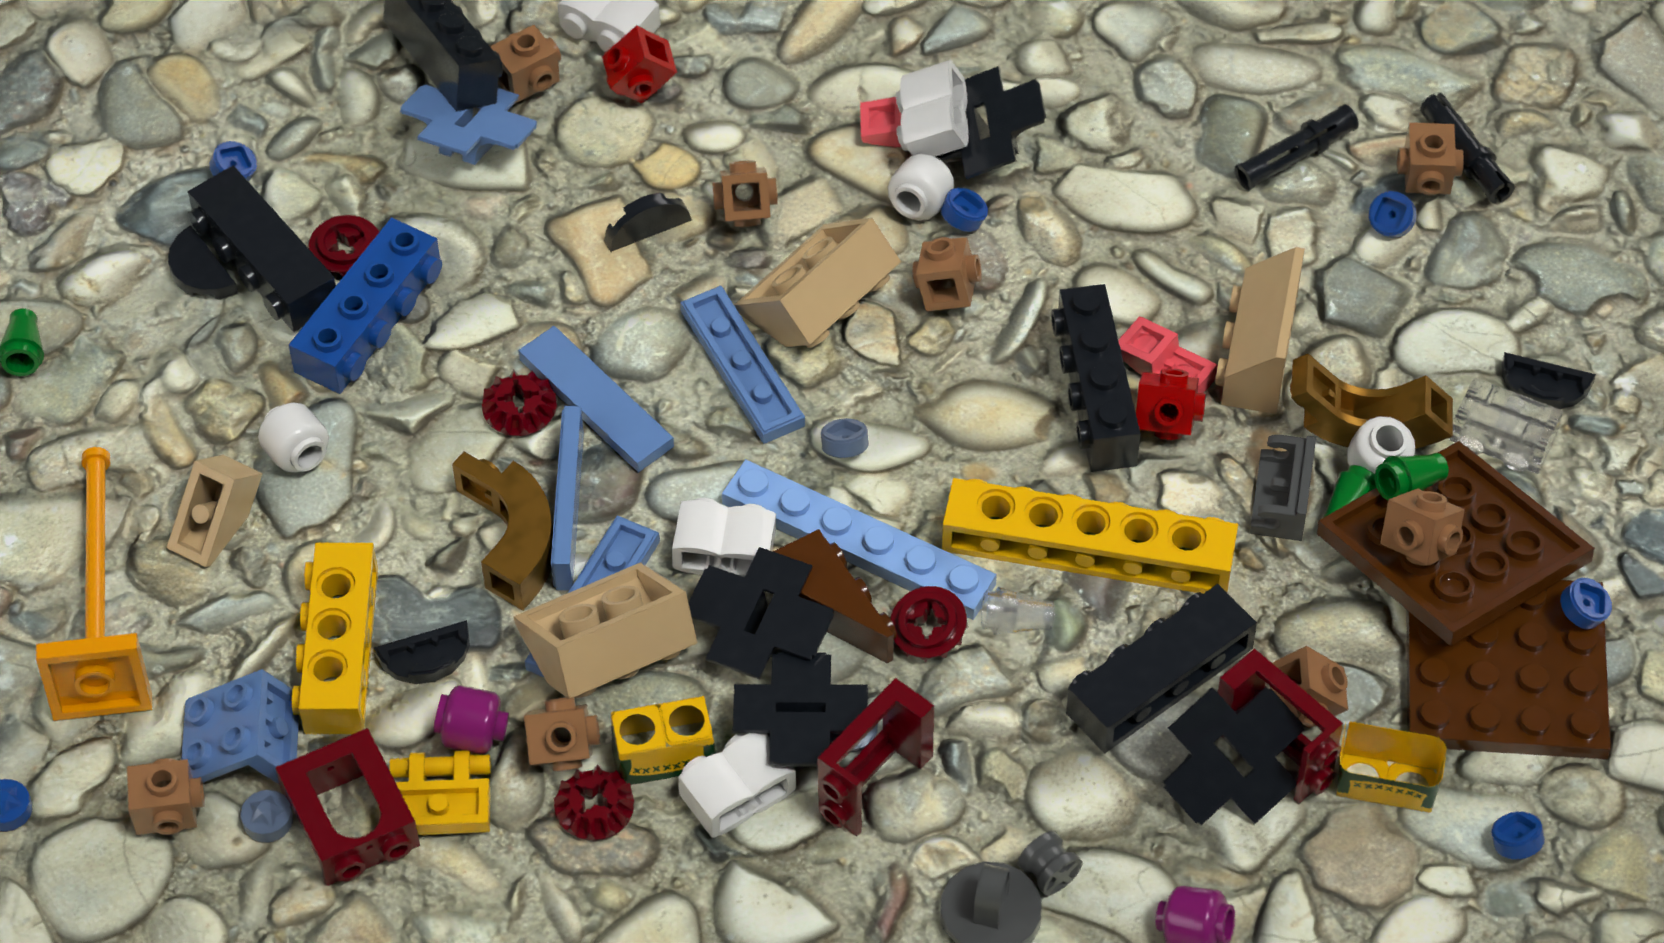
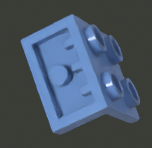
(240, 726)

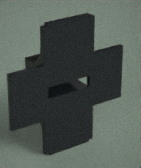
(1007, 116)
(739, 605)
(797, 708)
(1255, 733)

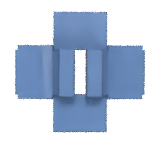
(463, 132)

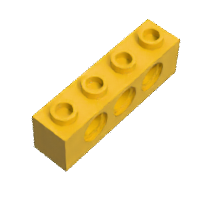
(340, 703)

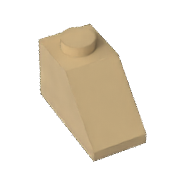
(213, 508)

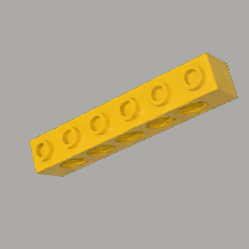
(1067, 547)

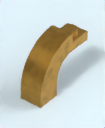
(1339, 409)
(522, 557)

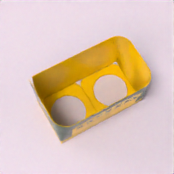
(1378, 745)
(653, 759)

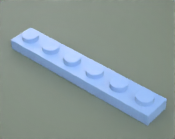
(861, 538)

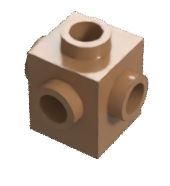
(528, 62)
(1429, 158)
(750, 210)
(946, 273)
(1422, 526)
(1318, 677)
(547, 747)
(163, 796)

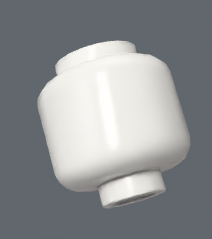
(920, 187)
(293, 437)
(1378, 440)

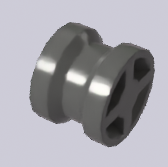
(1050, 863)

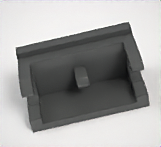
(1283, 487)

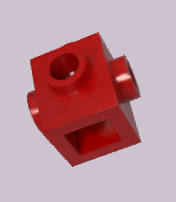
(639, 64)
(1155, 403)

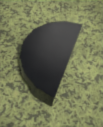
(646, 218)
(197, 268)
(1546, 381)
(425, 655)

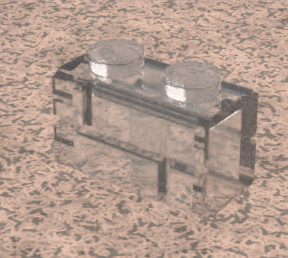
(1506, 426)

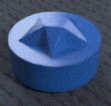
(235, 154)
(964, 209)
(1392, 214)
(1586, 603)
(14, 805)
(1518, 835)

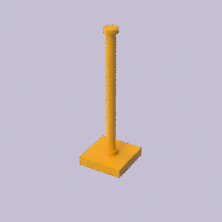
(100, 671)

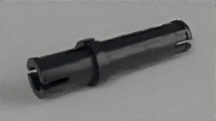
(1336, 123)
(1478, 161)

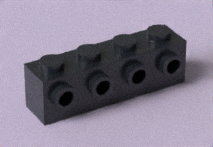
(447, 50)
(260, 247)
(1097, 378)
(1160, 667)

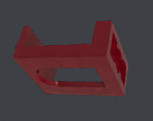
(906, 730)
(1314, 757)
(331, 767)

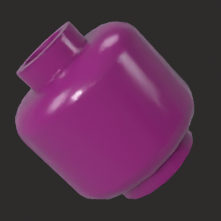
(470, 719)
(1195, 916)

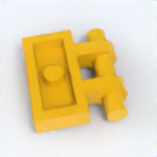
(446, 804)

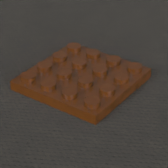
(1505, 555)
(1514, 684)

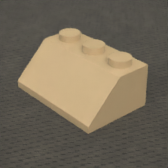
(820, 282)
(1260, 333)
(607, 630)

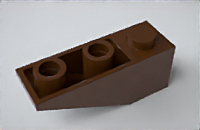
(834, 586)

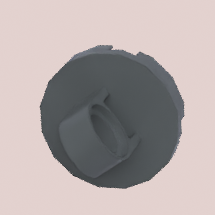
(991, 905)

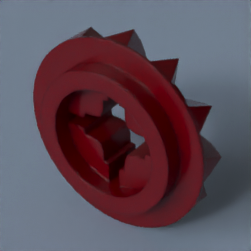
(350, 230)
(501, 411)
(914, 610)
(597, 821)

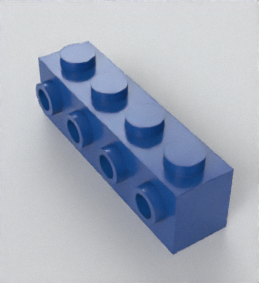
(366, 306)

